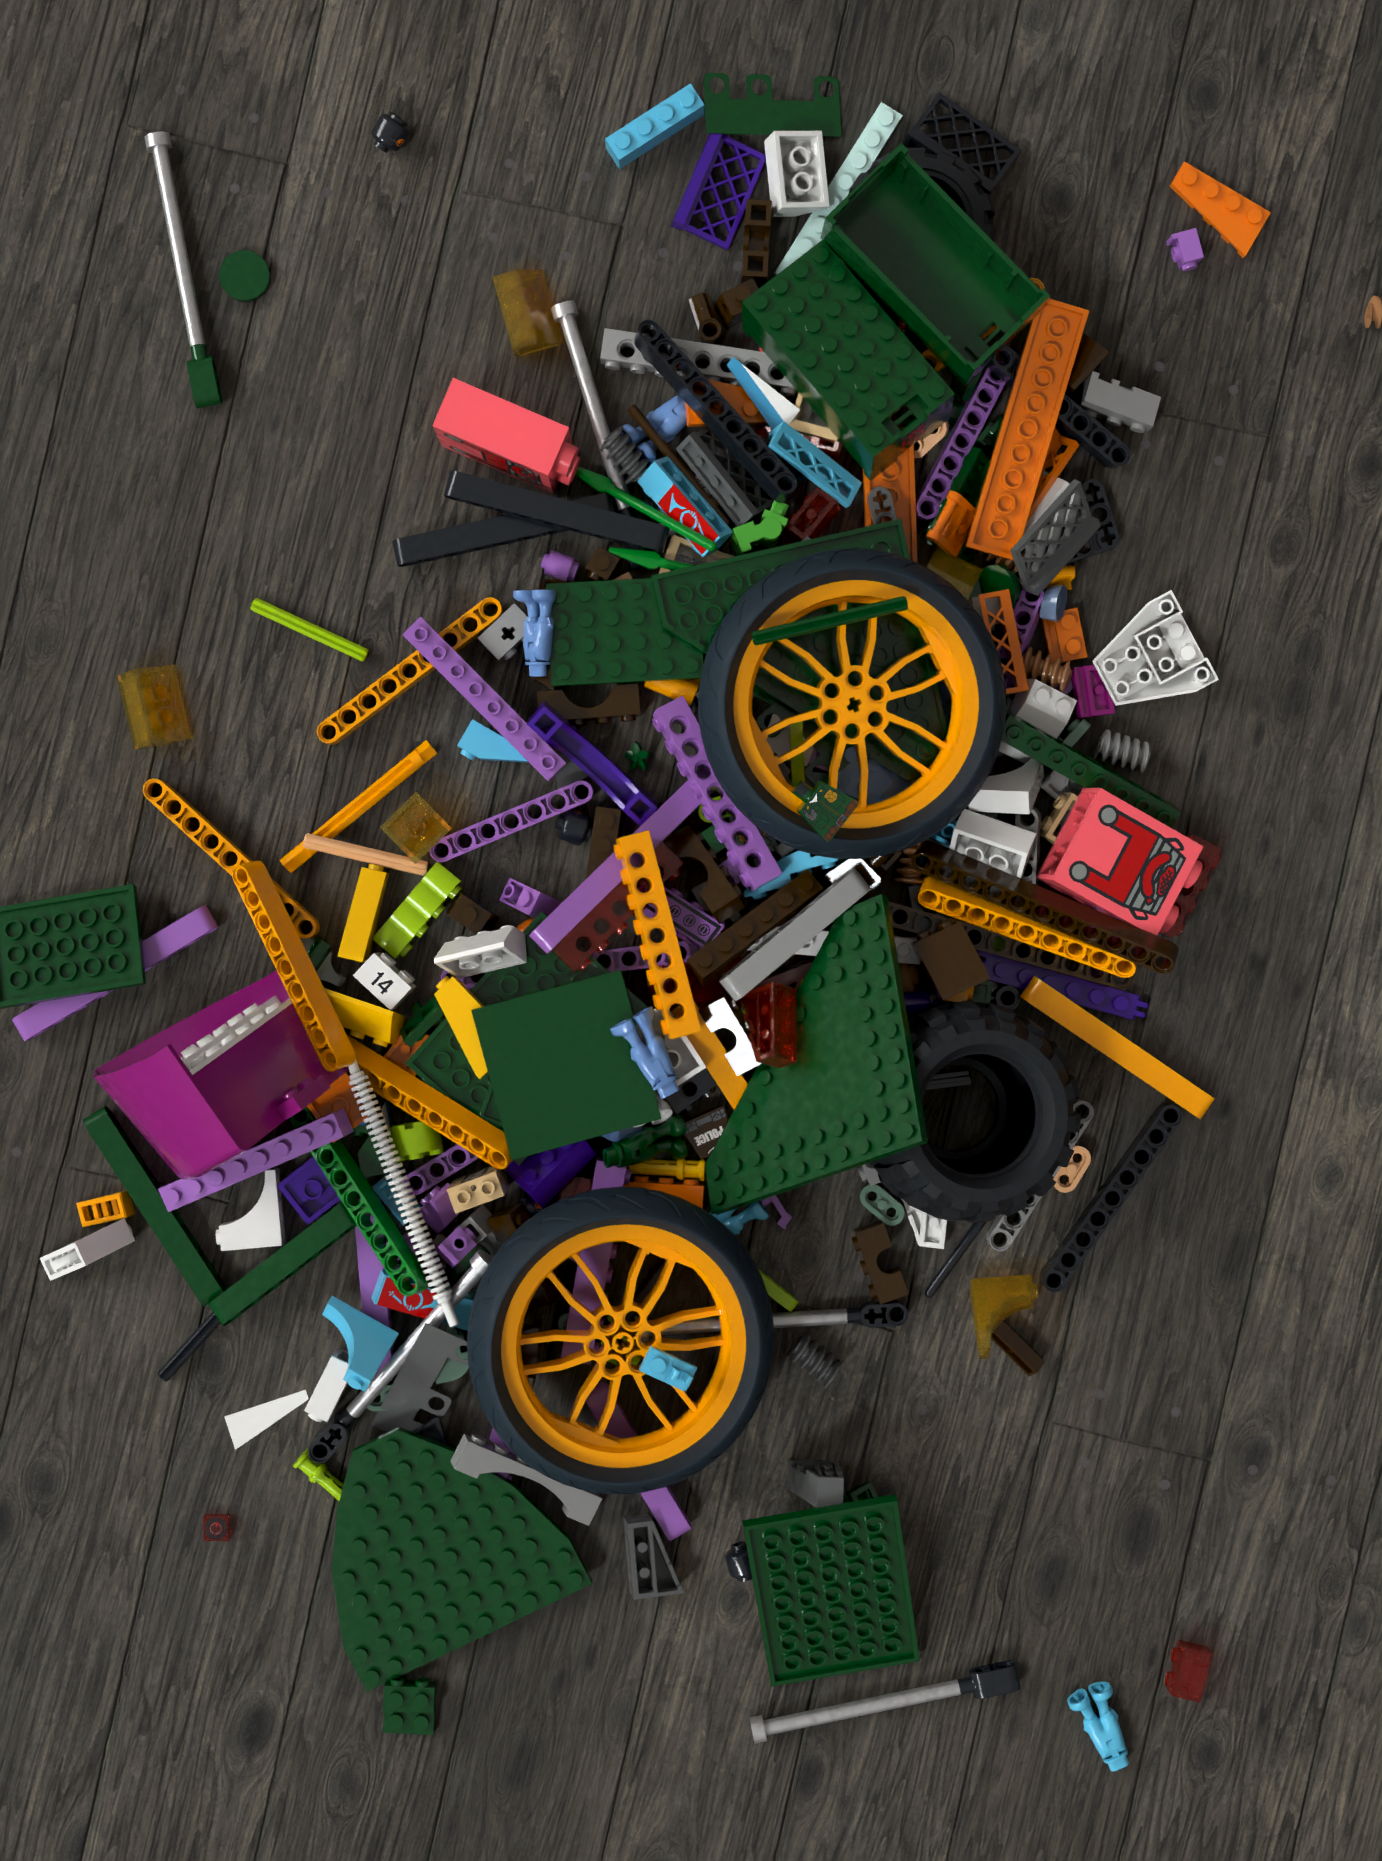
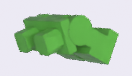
(765, 534)

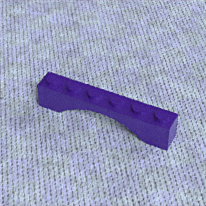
(576, 747)

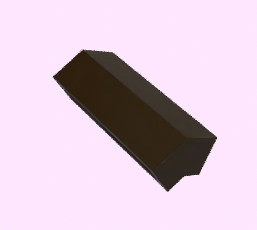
(1017, 1348)

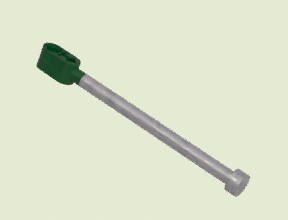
(201, 368)

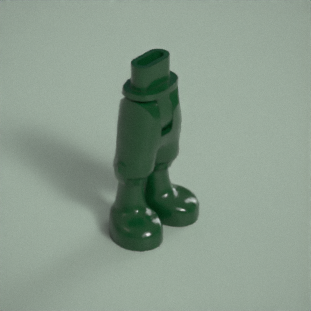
(641, 1146)

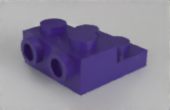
(309, 1191)

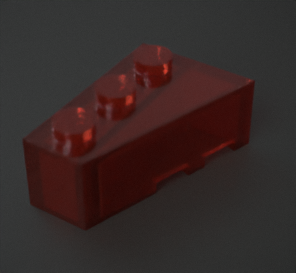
(772, 1023)

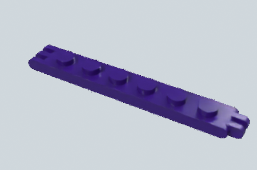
(1077, 990)

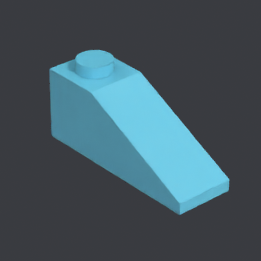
(487, 745)

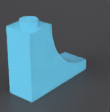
(365, 1339)

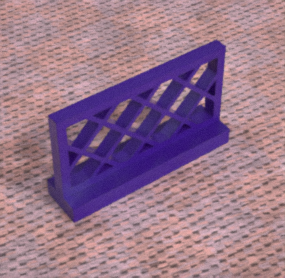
(699, 179)

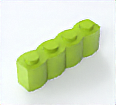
(417, 909)

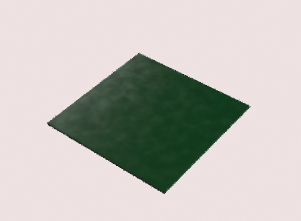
(561, 1068)

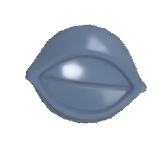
(1054, 603)

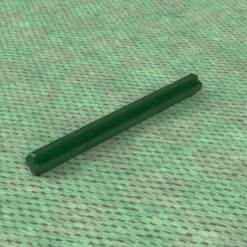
(829, 620)

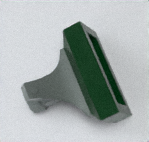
(321, 959)

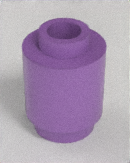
(560, 566)

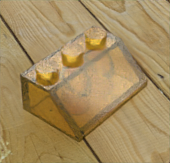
(527, 311)
(154, 706)

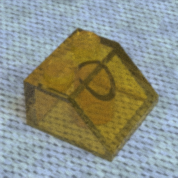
(955, 571)
(416, 827)

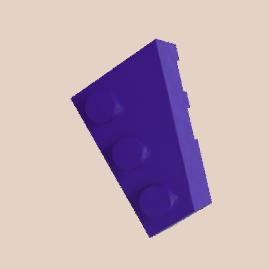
(549, 1171)

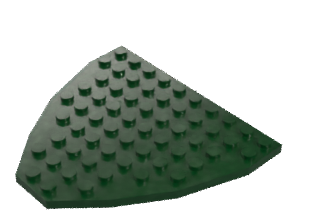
(437, 1556)

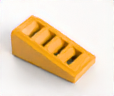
(121, 1204)

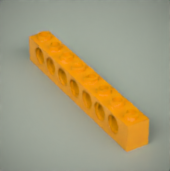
(688, 1020)

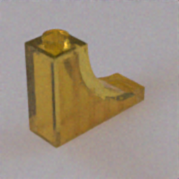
(994, 1301)

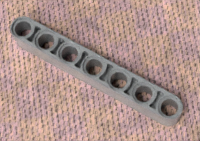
(794, 934)
(1012, 1229)

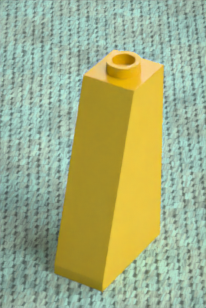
(364, 914)
(457, 1004)

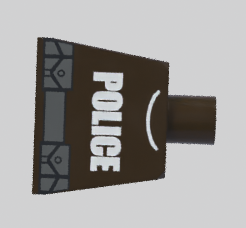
(705, 1130)

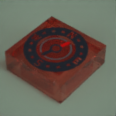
(216, 1527)

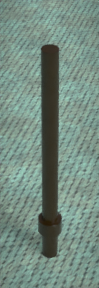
(667, 451)

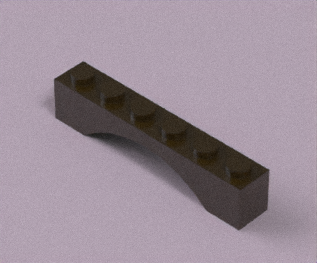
(726, 948)

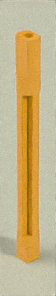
(362, 803)

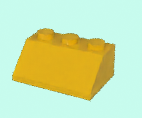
(367, 1019)

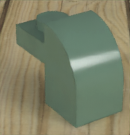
(452, 1369)

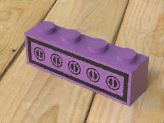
(688, 919)

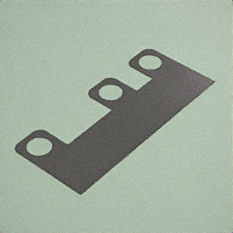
(416, 1377)

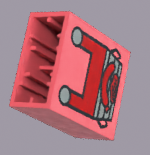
(506, 437)
(1121, 861)

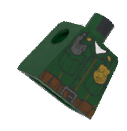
(824, 808)

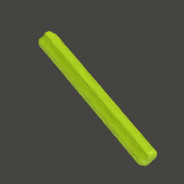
(309, 629)

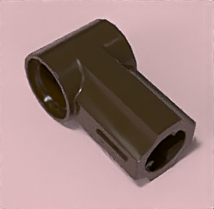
(705, 317)

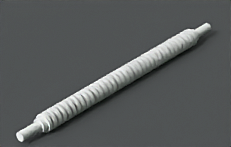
(443, 1296)

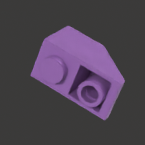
(527, 899)
(437, 1208)

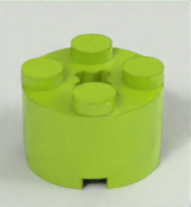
(415, 1140)

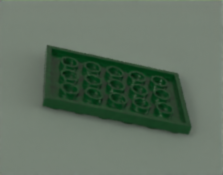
(615, 636)
(70, 946)

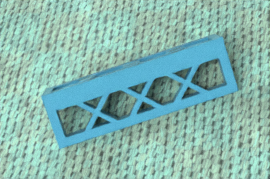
(813, 464)

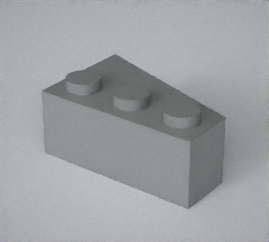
(1119, 404)

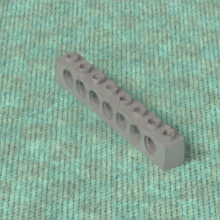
(716, 355)

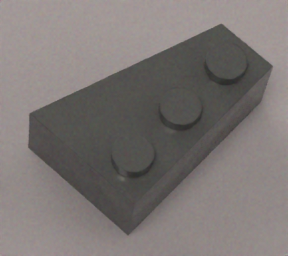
(816, 1481)
(647, 1561)

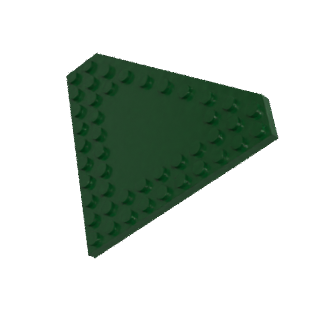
(700, 596)
(853, 1077)

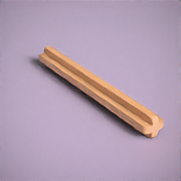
(364, 854)

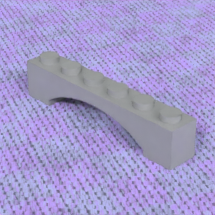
(477, 1457)

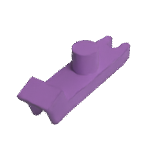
(784, 1217)

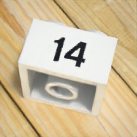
(385, 980)

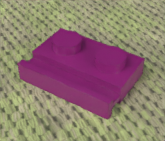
(1090, 693)

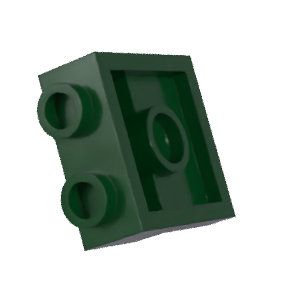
(409, 1706)

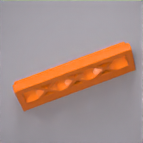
(1058, 463)
(1010, 636)

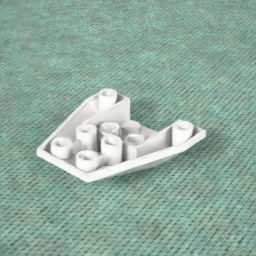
(1154, 656)

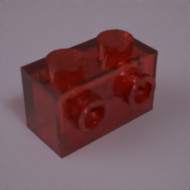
(813, 515)

